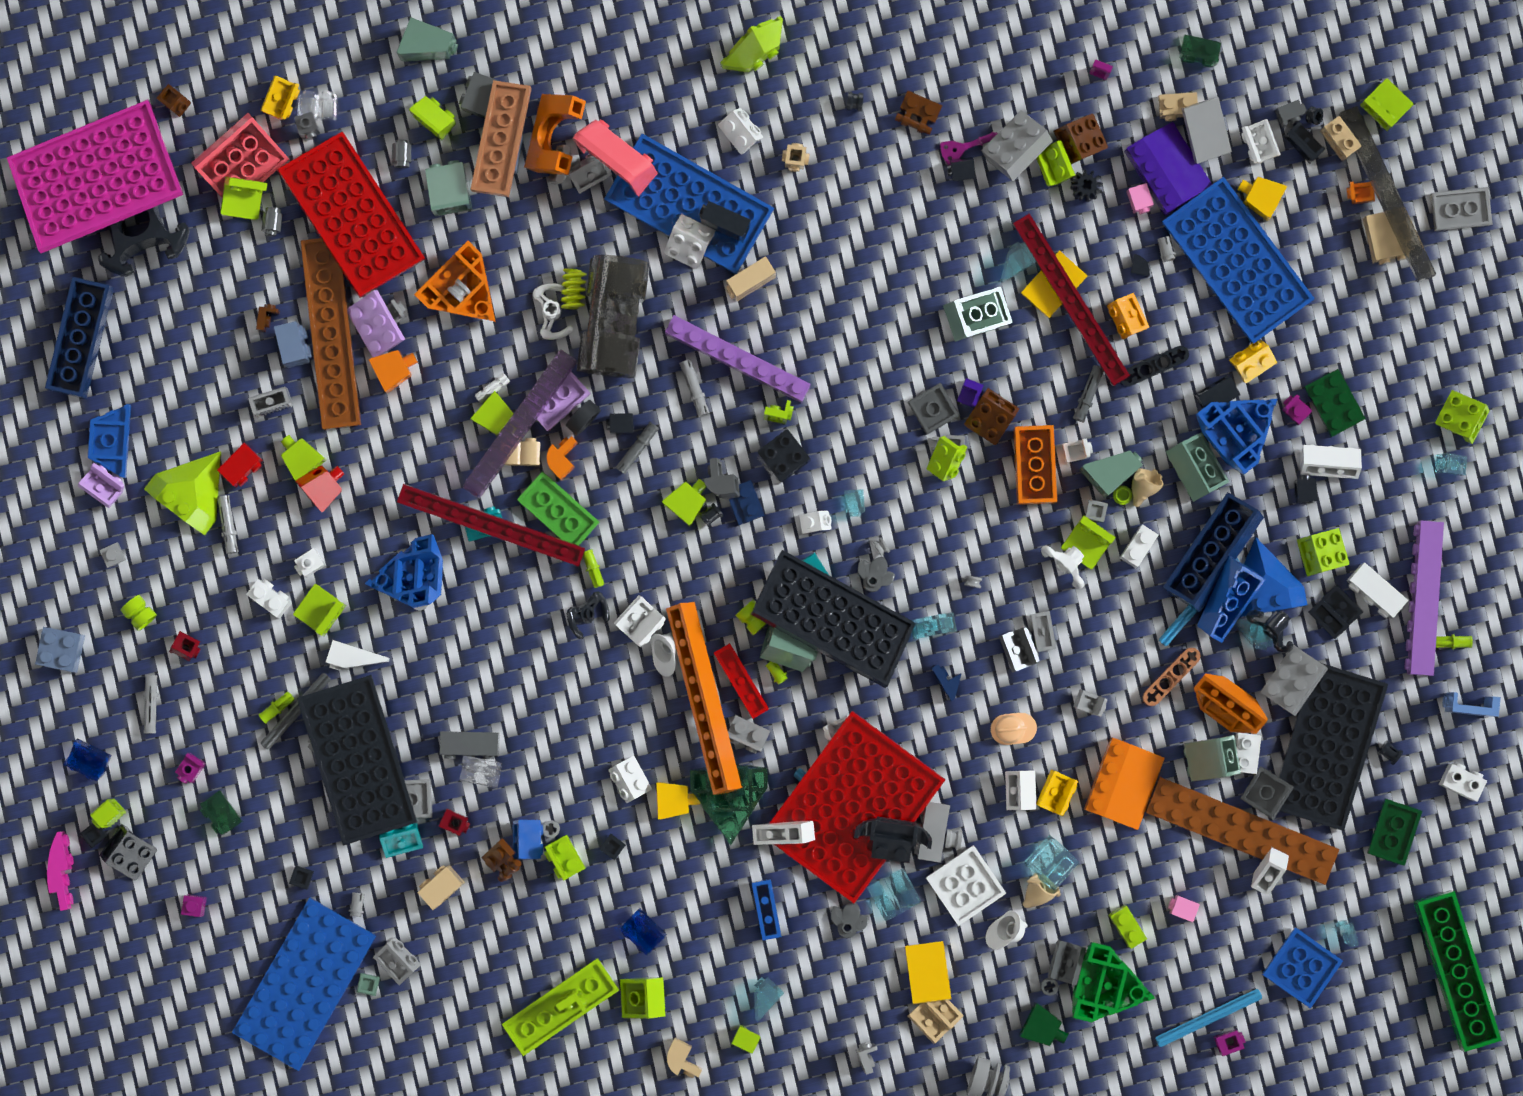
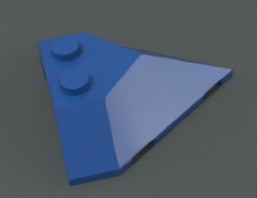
(1237, 430)
(412, 575)
(1279, 589)

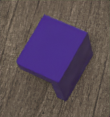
(970, 393)

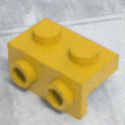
(280, 97)
(1253, 360)
(1057, 792)

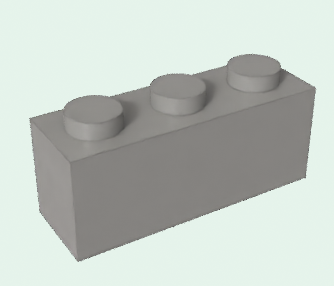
(935, 824)

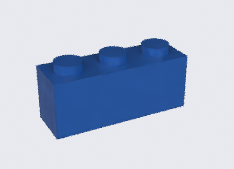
(766, 909)

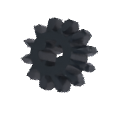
(1079, 182)

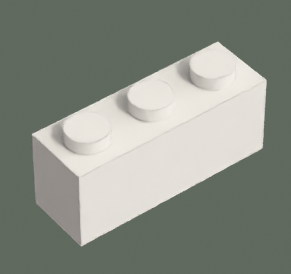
(1330, 461)
(1376, 591)

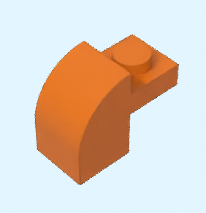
(556, 458)

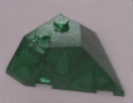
(730, 809)

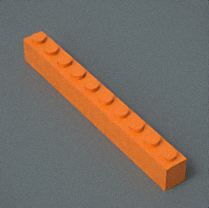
(703, 698)

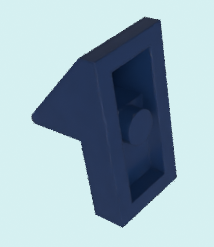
(949, 686)

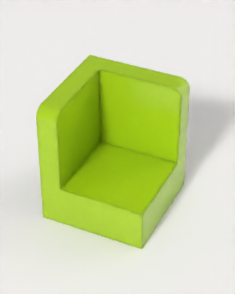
(746, 1039)

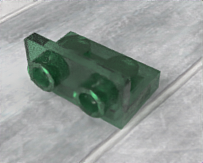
(1200, 50)
(220, 813)

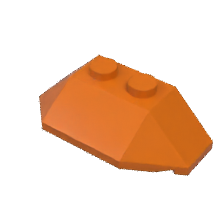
(1229, 704)

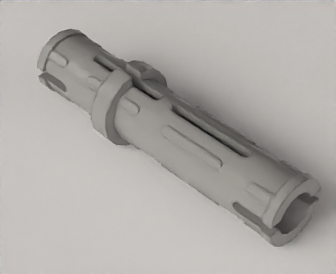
(697, 396)
(227, 524)
(150, 686)

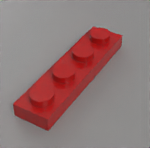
(741, 681)

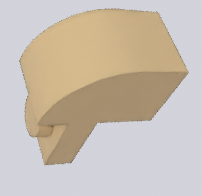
(677, 1059)

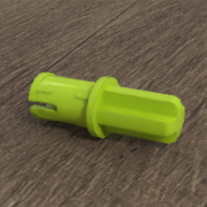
(593, 568)
(1454, 641)
(276, 707)

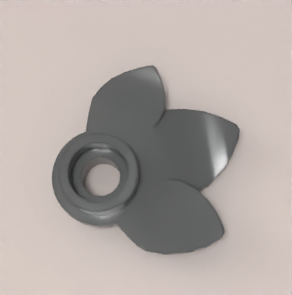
(877, 571)
(849, 916)

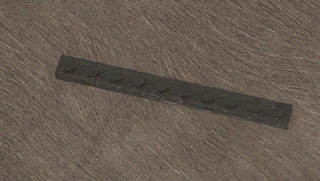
(1389, 197)

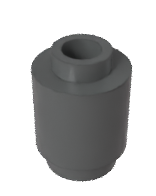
(401, 154)
(271, 221)

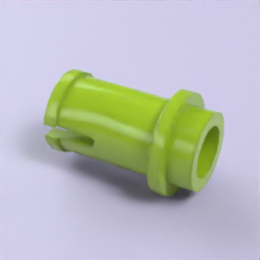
(776, 672)

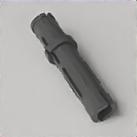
(1085, 401)
(638, 446)

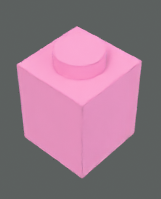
(1140, 199)
(1183, 908)

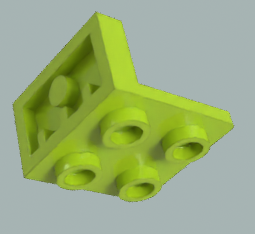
(1386, 104)
(242, 198)
(1462, 415)
(1090, 540)
(1323, 552)
(319, 610)
(564, 858)

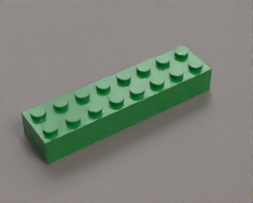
(1457, 971)

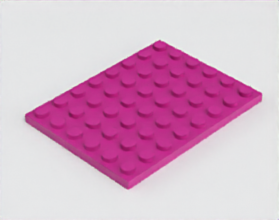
(94, 176)

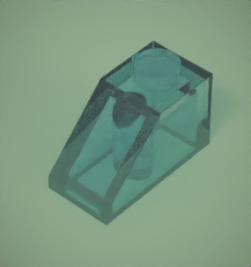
(1016, 261)
(934, 625)
(1254, 634)
(765, 996)

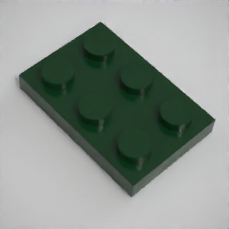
(1334, 403)
(1394, 832)

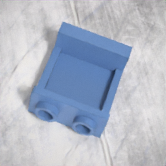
(1490, 709)

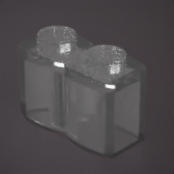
(321, 105)

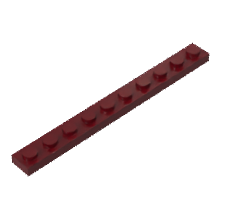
(1071, 300)
(491, 525)

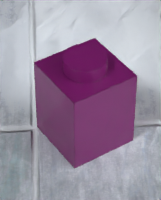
(193, 905)

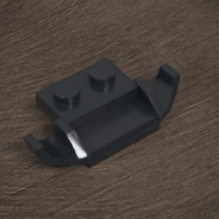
(893, 837)

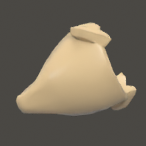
(1145, 484)
(1038, 892)

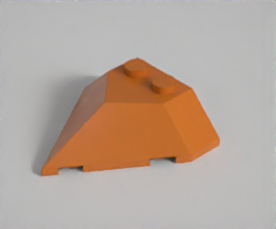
(469, 268)

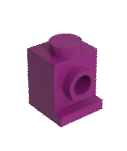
(196, 766)
(1224, 1048)

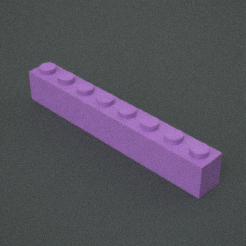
(737, 359)
(1425, 598)

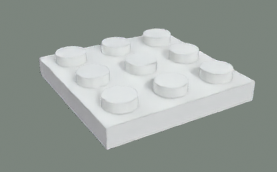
(966, 885)

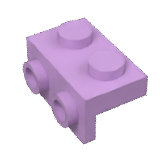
(102, 485)

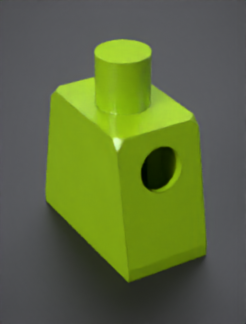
(493, 414)
(300, 457)
(686, 501)

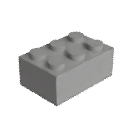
(1017, 145)
(1294, 680)

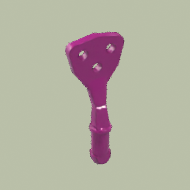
(962, 147)

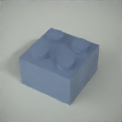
(292, 344)
(60, 649)

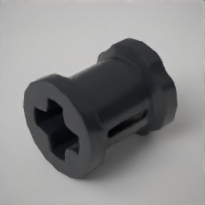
(711, 515)
(1390, 752)

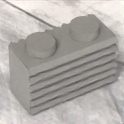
(270, 401)

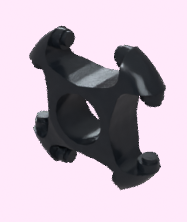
(154, 235)

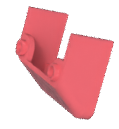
(616, 155)

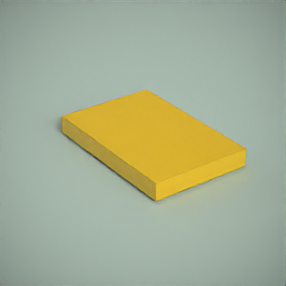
(1041, 293)
(928, 972)

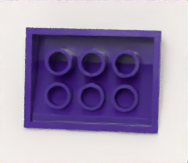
(1168, 168)

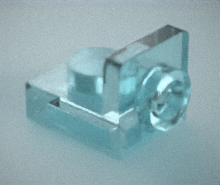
(1451, 464)
(854, 502)
(1349, 935)

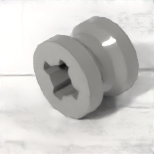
(459, 290)
(953, 839)

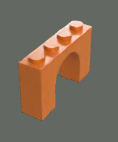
(550, 112)

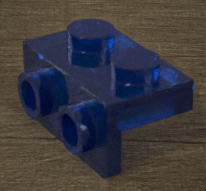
(87, 760)
(642, 931)

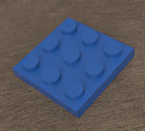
(1302, 967)

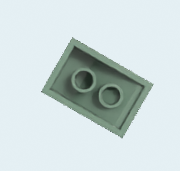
(977, 314)

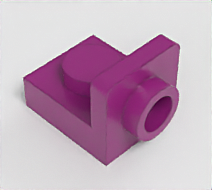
(1296, 409)

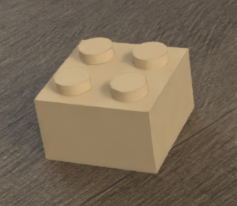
(441, 887)

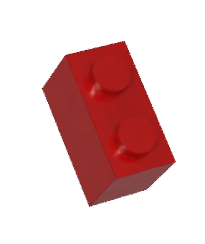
(240, 465)

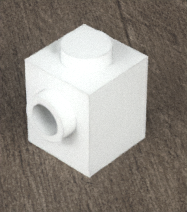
(309, 563)

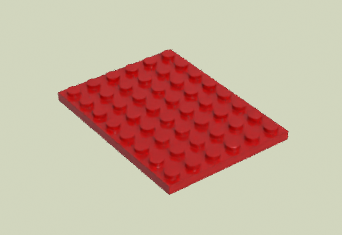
(850, 782)

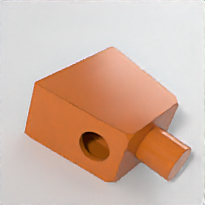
(392, 369)

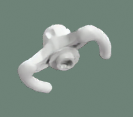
(551, 311)
(1067, 562)

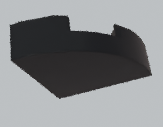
(1140, 266)

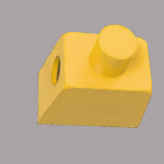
(1262, 196)
(674, 800)

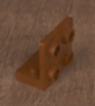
(1081, 138)
(991, 416)

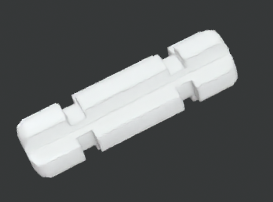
(493, 386)

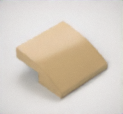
(935, 1018)

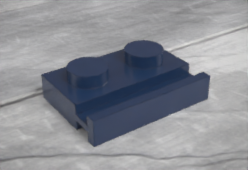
(747, 505)

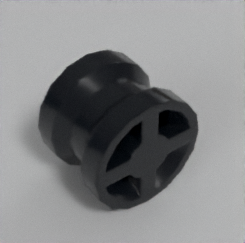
(855, 101)

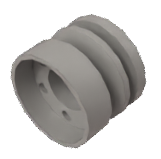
(988, 1080)

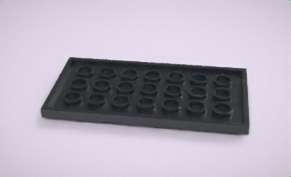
(833, 618)
(1331, 746)
(357, 760)

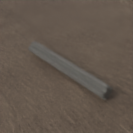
(293, 713)

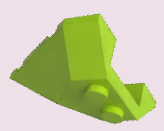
(755, 47)
(190, 491)

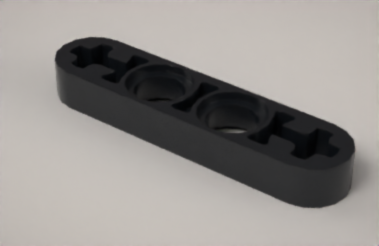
(1154, 367)

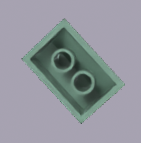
(1197, 466)

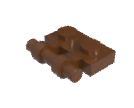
(920, 107)
(498, 856)

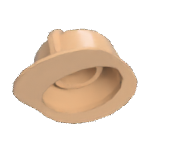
(1013, 728)

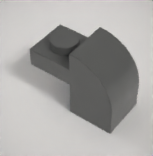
(721, 486)

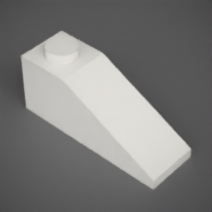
(348, 656)
(783, 833)

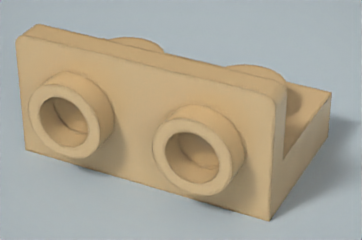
(1171, 104)
(1340, 138)

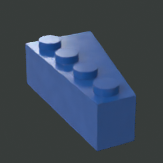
(1229, 598)

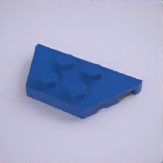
(110, 440)

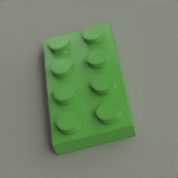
(558, 510)

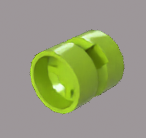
(140, 614)
(752, 622)

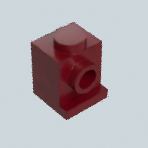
(185, 640)
(447, 822)

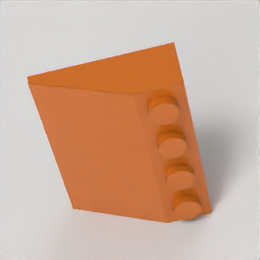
(1124, 783)

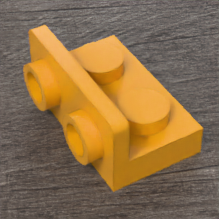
(1127, 316)

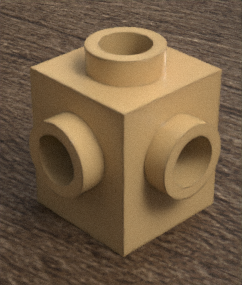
(795, 150)

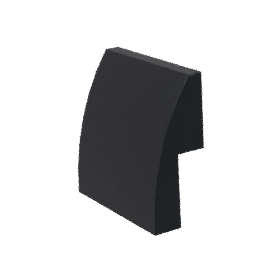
(1335, 611)

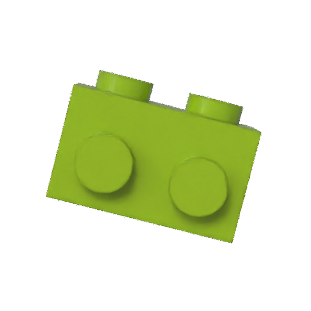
(946, 459)

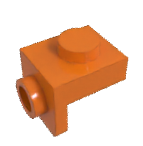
(1360, 193)

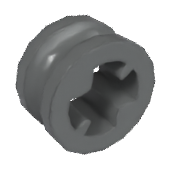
(1054, 989)

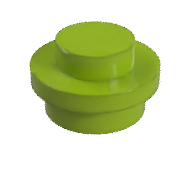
(1122, 495)

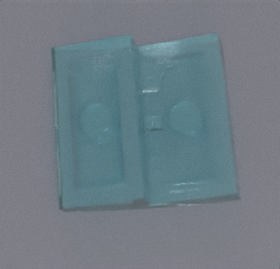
(1051, 862)
(894, 894)

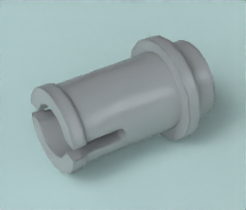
(1166, 249)
(357, 904)

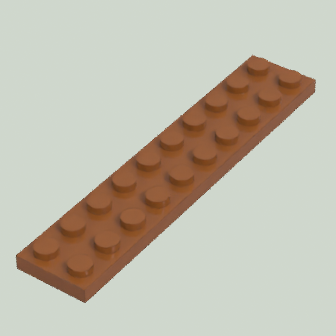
(330, 337)
(1240, 829)

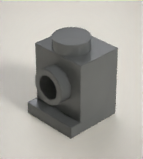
(1290, 113)

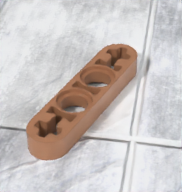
(1168, 674)

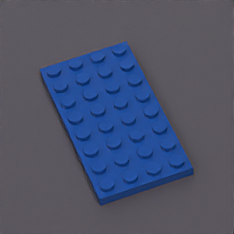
(683, 189)
(1238, 260)
(304, 984)

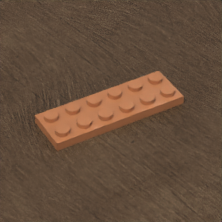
(501, 138)

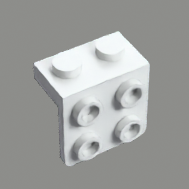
(689, 241)
(640, 621)

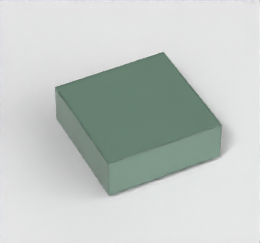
(368, 984)

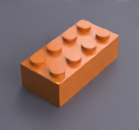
(1035, 465)

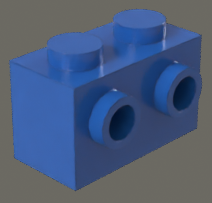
(527, 839)

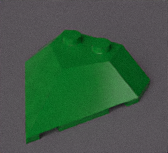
(1105, 985)

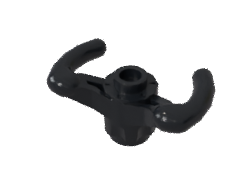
(585, 613)
(1272, 627)

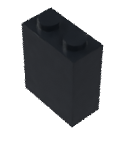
(725, 221)

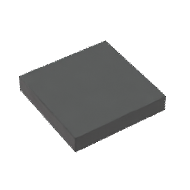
(933, 408)
(1267, 792)

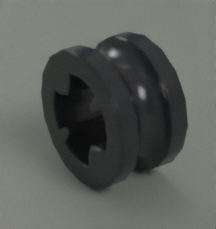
(1314, 115)

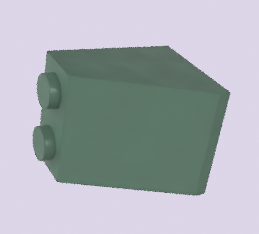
(426, 42)
(448, 188)
(1111, 471)
(786, 650)
(1212, 758)

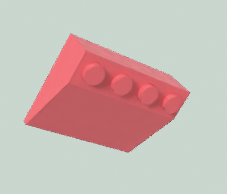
(240, 153)

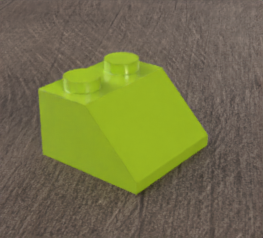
(433, 117)
(642, 997)

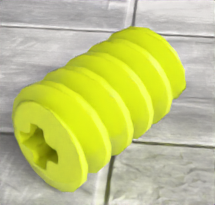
(573, 285)

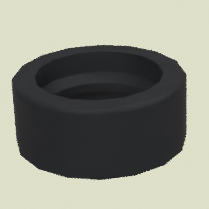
(583, 417)

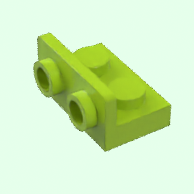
(1055, 164)
(777, 415)
(568, 1001)

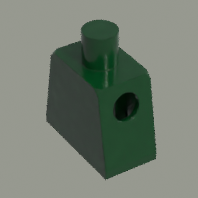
(1042, 1027)

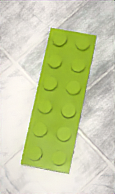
(542, 1018)

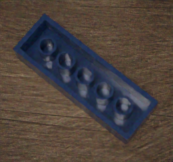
(79, 337)
(1221, 537)

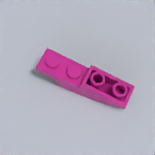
(58, 862)

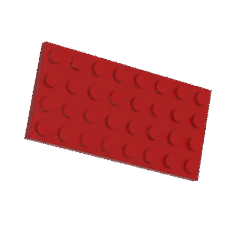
(351, 214)

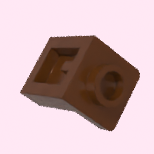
(174, 100)
(263, 319)

